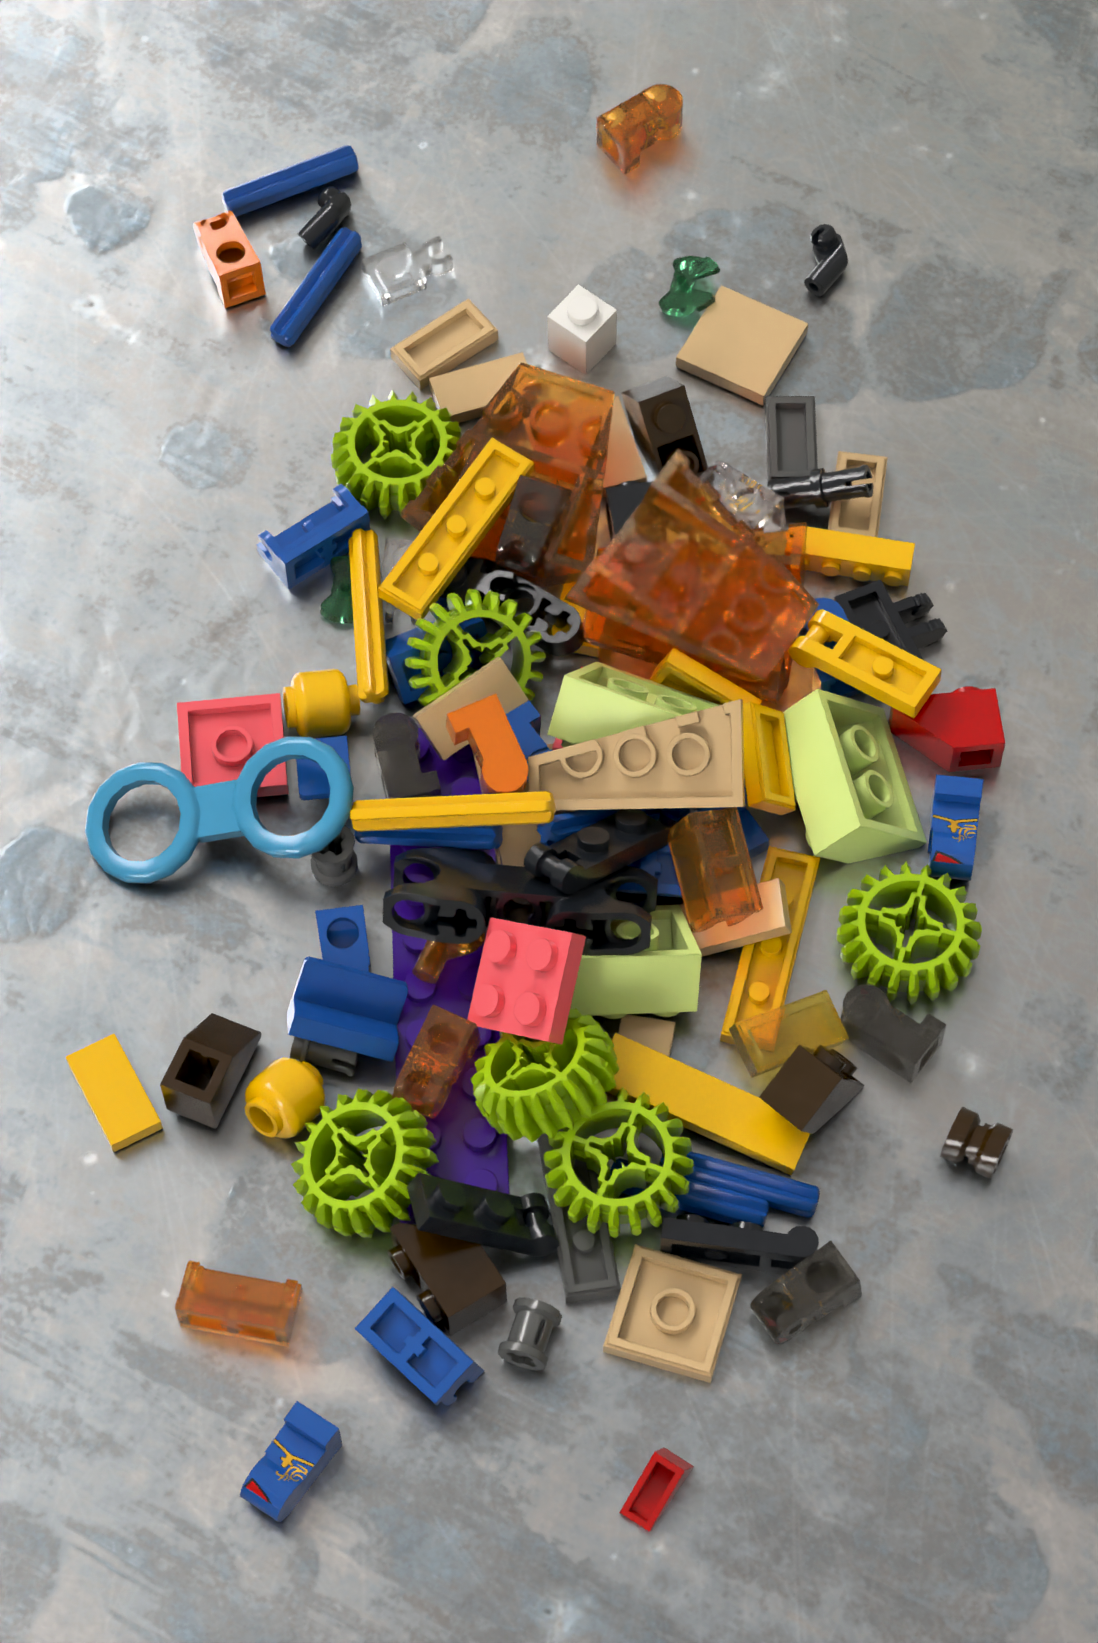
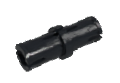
(823, 487)

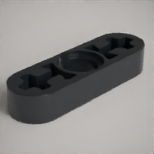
(557, 613)

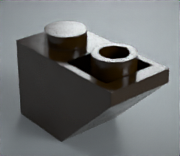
(664, 423)
(208, 1069)
(812, 1087)
(453, 1275)

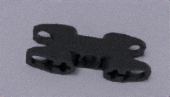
(473, 888)

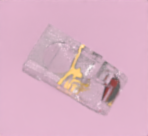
(746, 497)

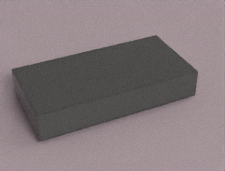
(790, 436)

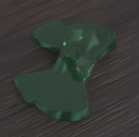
(682, 297)
(338, 605)

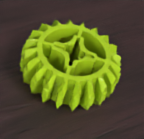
(401, 437)
(494, 644)
(919, 891)
(542, 1085)
(335, 1169)
(640, 1172)

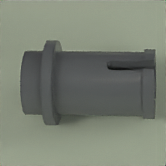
(324, 1055)

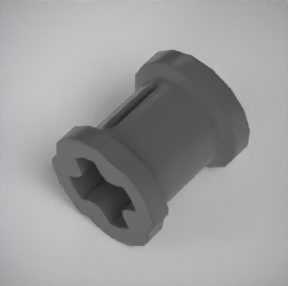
(328, 862)
(530, 1334)

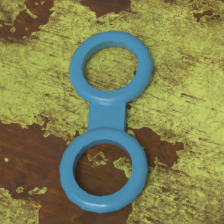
(219, 810)

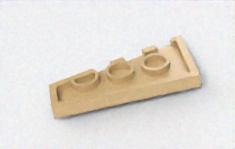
(656, 766)

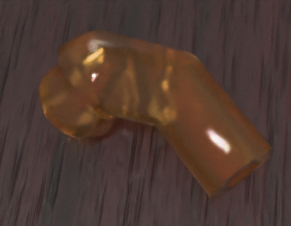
(435, 954)

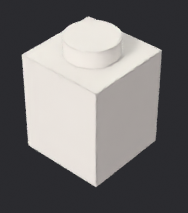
(582, 329)

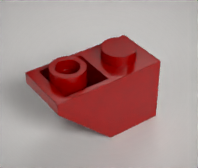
(955, 729)

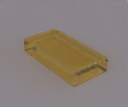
(774, 1035)

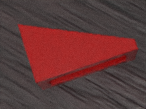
(656, 1488)

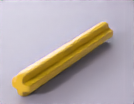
(368, 617)
(453, 811)

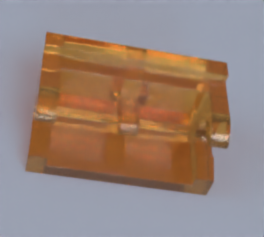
(714, 868)
(238, 1305)

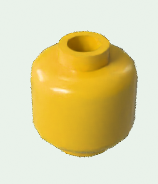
(320, 703)
(284, 1098)

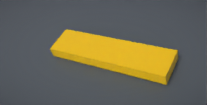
(455, 530)
(768, 965)
(708, 1105)

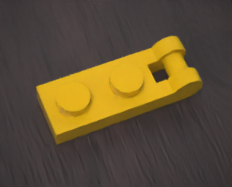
(866, 663)

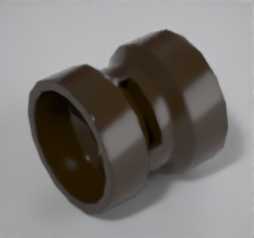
(979, 1143)

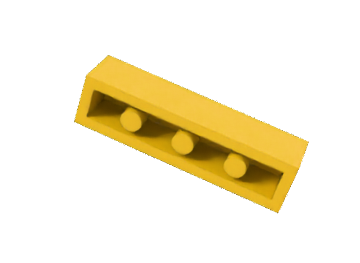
(858, 556)

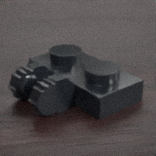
(875, 612)

